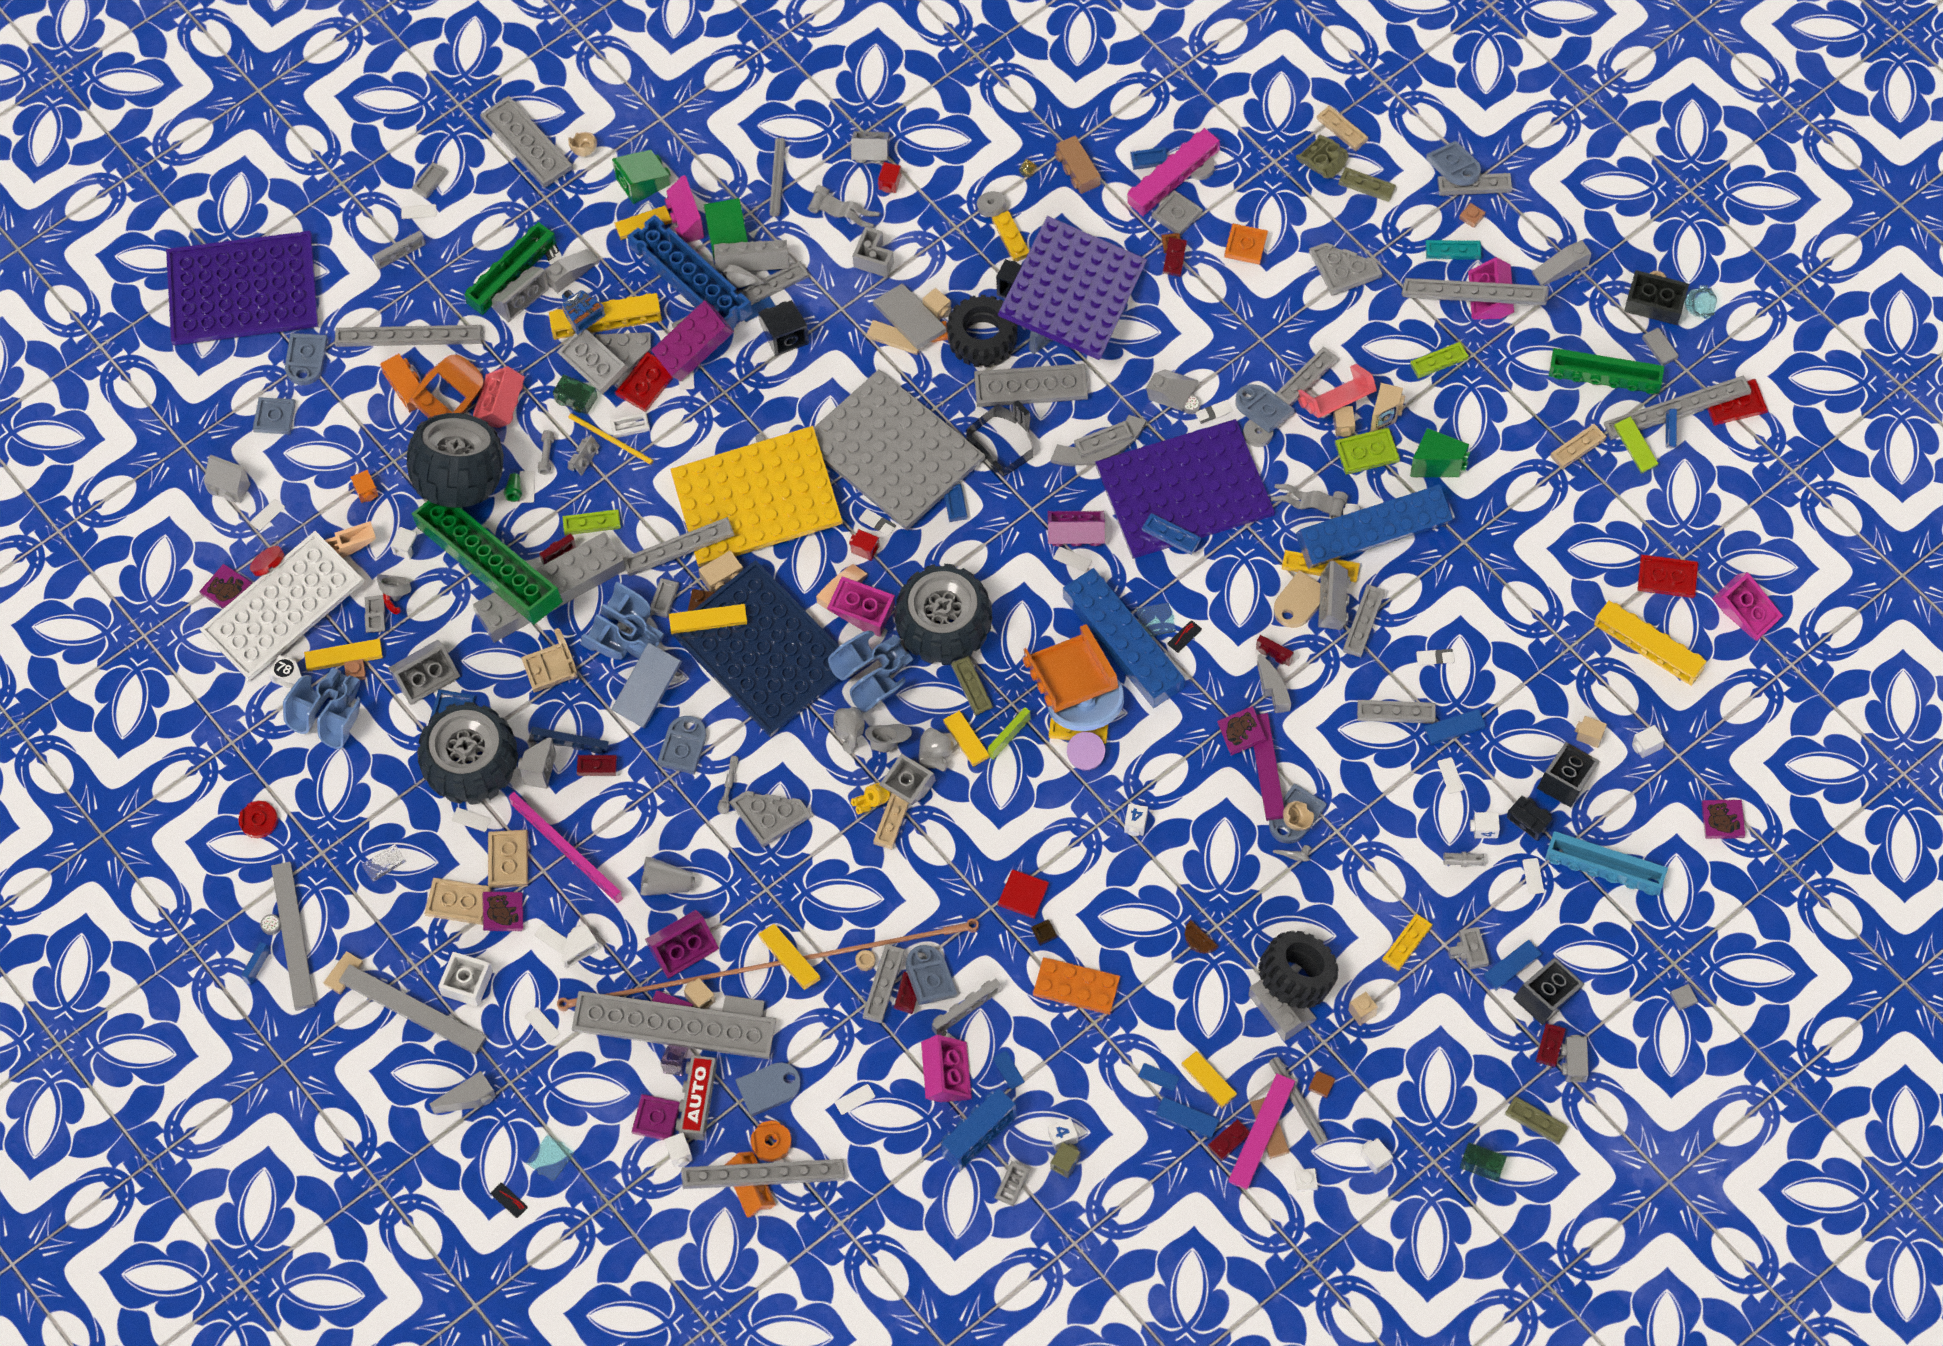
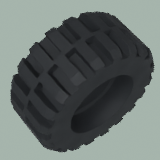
(980, 351)
(1288, 984)

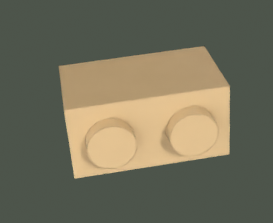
(720, 571)

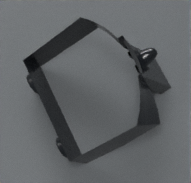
(1020, 416)

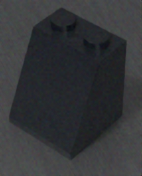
(784, 327)

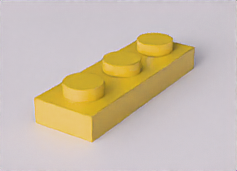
(1010, 236)

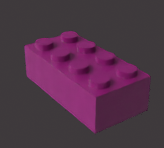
(692, 340)

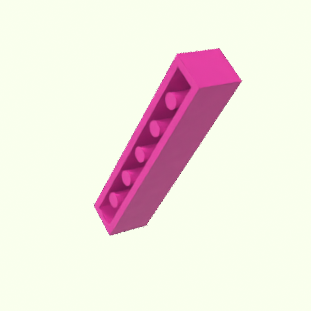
(1173, 171)

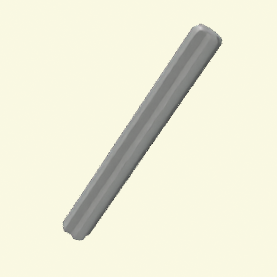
(777, 177)
(1300, 1104)

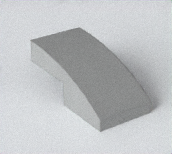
(374, 614)

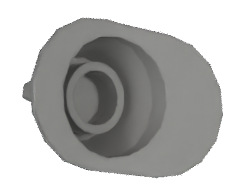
(886, 737)

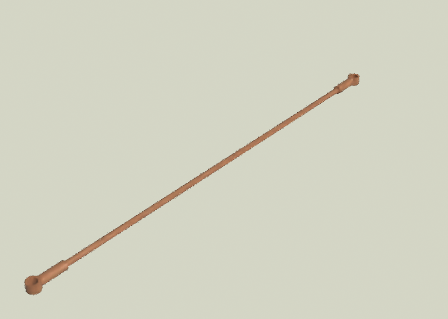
(946, 930)

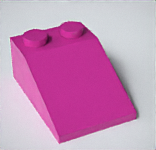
(862, 605)
(1747, 605)

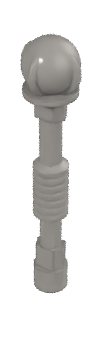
(723, 806)

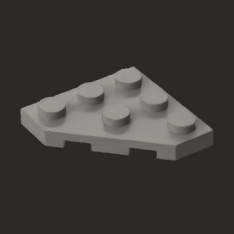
(1343, 268)
(627, 347)
(769, 815)

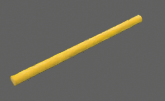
(613, 440)

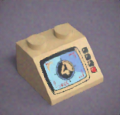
(1387, 406)

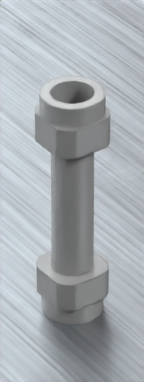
(548, 438)

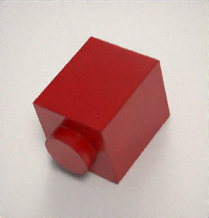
(889, 177)
(864, 544)

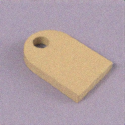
(1299, 599)

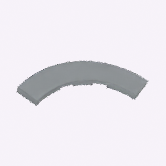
(1070, 457)

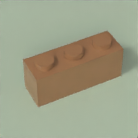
(1077, 165)

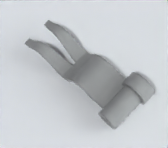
(837, 208)
(1314, 499)

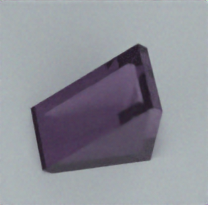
(674, 1060)

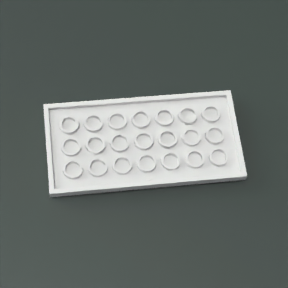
(282, 605)

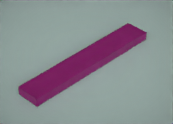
(1268, 773)

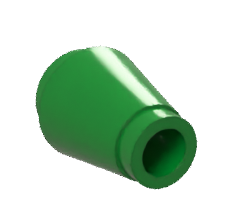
(513, 488)

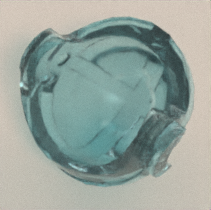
(1701, 302)

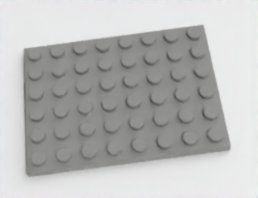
(894, 449)

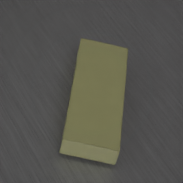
(1367, 184)
(971, 685)
(1536, 1120)

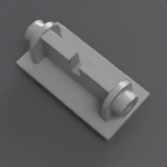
(586, 450)

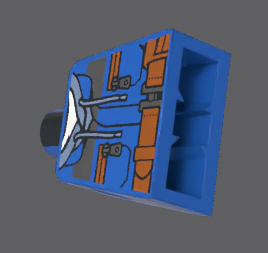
(581, 310)

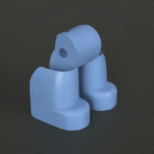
(633, 612)
(878, 684)
(337, 717)

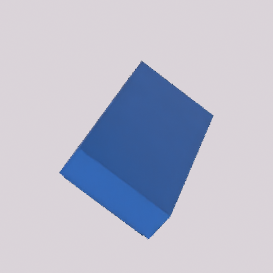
(1148, 158)
(1671, 428)
(955, 504)
(255, 963)

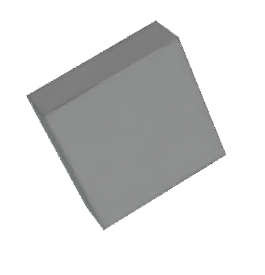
(1683, 997)

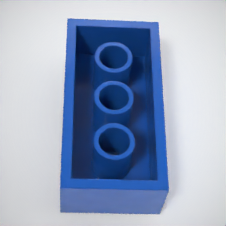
(978, 1129)

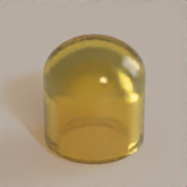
(1027, 168)

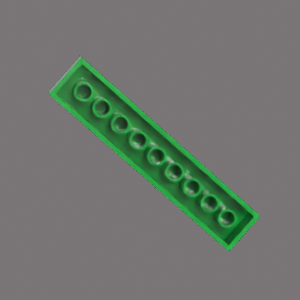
(488, 560)

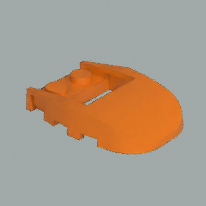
(460, 375)

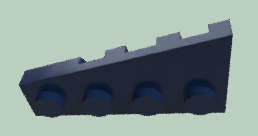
(570, 740)

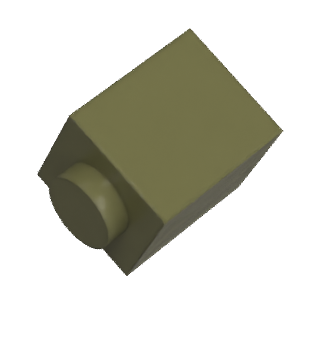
(1065, 1159)

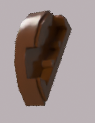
(1198, 940)

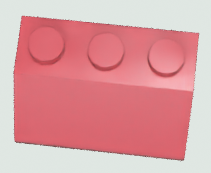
(499, 397)

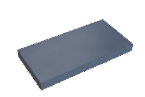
(646, 685)

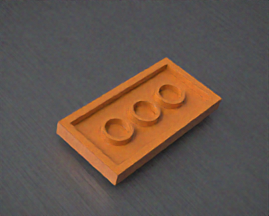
(1076, 985)

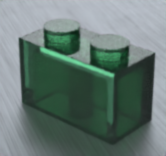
(575, 394)
(1483, 1162)

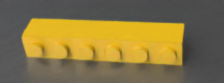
(618, 314)
(1650, 642)

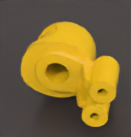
(873, 796)

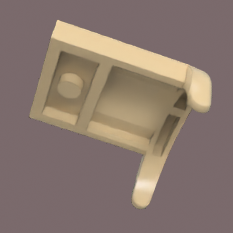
(550, 665)

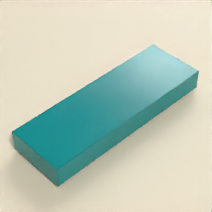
(1453, 249)

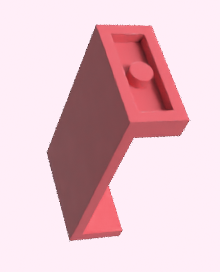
(1359, 387)

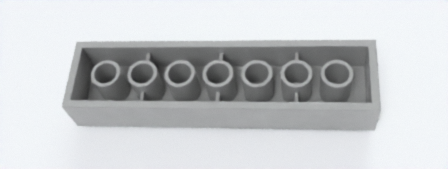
(572, 575)

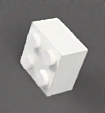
(465, 979)

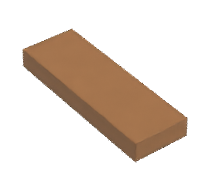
(1277, 1144)

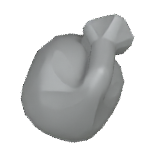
(849, 725)
(934, 749)

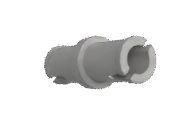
(1463, 859)

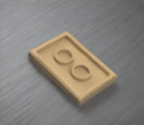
(508, 858)
(456, 901)

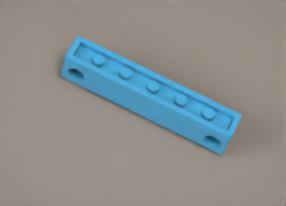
(1606, 863)

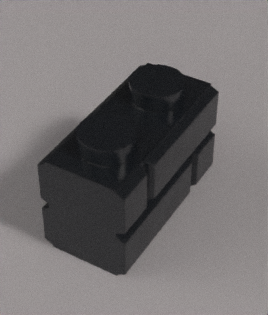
(1530, 817)

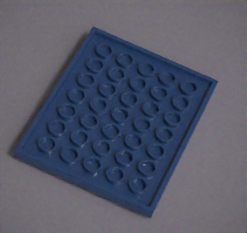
(773, 661)

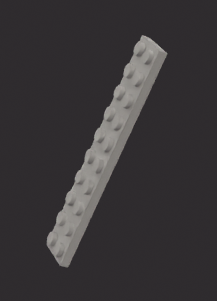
(673, 1025)

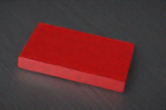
(644, 383)
(1739, 408)
(1667, 576)

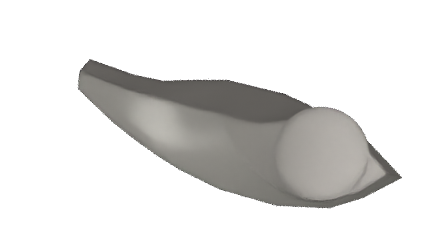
(1296, 855)

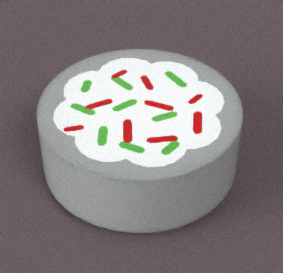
(1192, 405)
(270, 924)

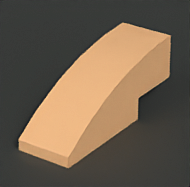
(352, 539)
(851, 572)

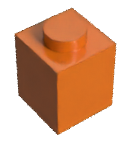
(364, 486)

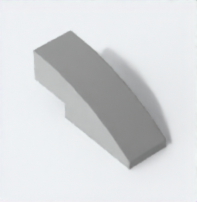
(1273, 685)

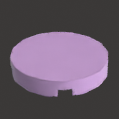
(1086, 751)

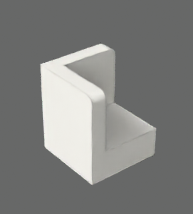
(402, 543)

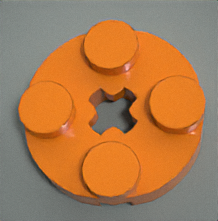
(765, 1151)

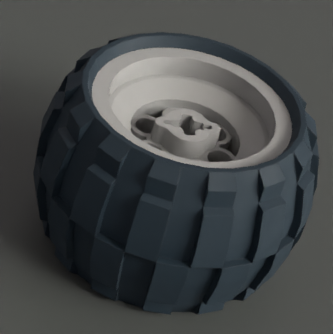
(455, 460)
(949, 595)
(479, 731)

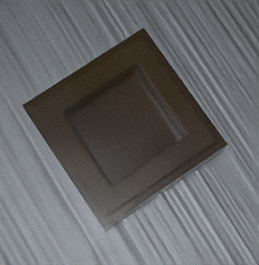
(1044, 932)

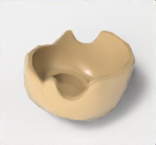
(583, 143)
(1298, 816)

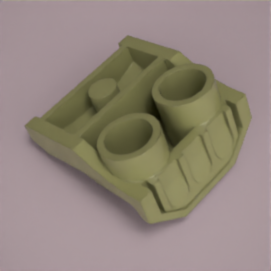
(1324, 157)

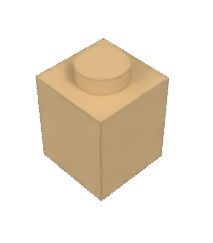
(937, 304)
(1344, 421)
(1590, 731)
(699, 994)
(1362, 1008)

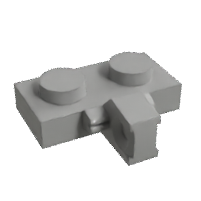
(1470, 949)

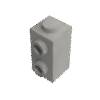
(1576, 1059)

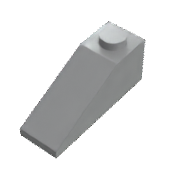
(1563, 263)
(569, 269)
(469, 1094)

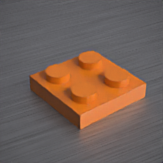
(1246, 243)

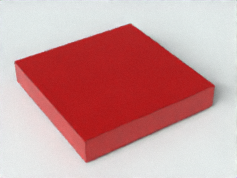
(1023, 894)

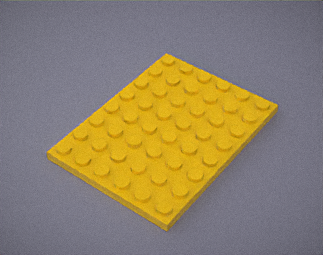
(764, 489)

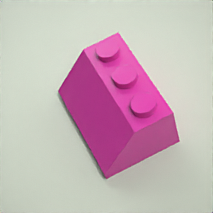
(684, 211)
(1491, 272)
(946, 1069)

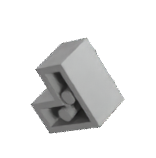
(870, 255)

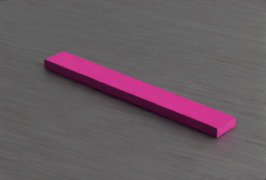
(567, 849)

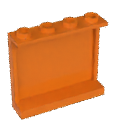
(1071, 671)

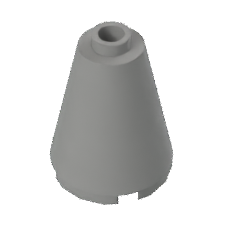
(664, 878)

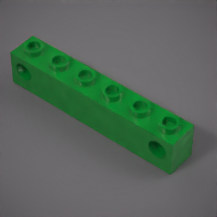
(510, 267)
(1606, 371)

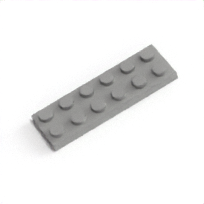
(526, 141)
(1031, 385)

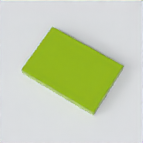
(1367, 451)

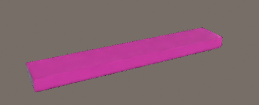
(1261, 1131)

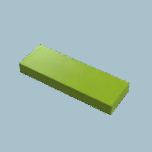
(1439, 360)
(1635, 445)
(591, 522)
(1009, 733)

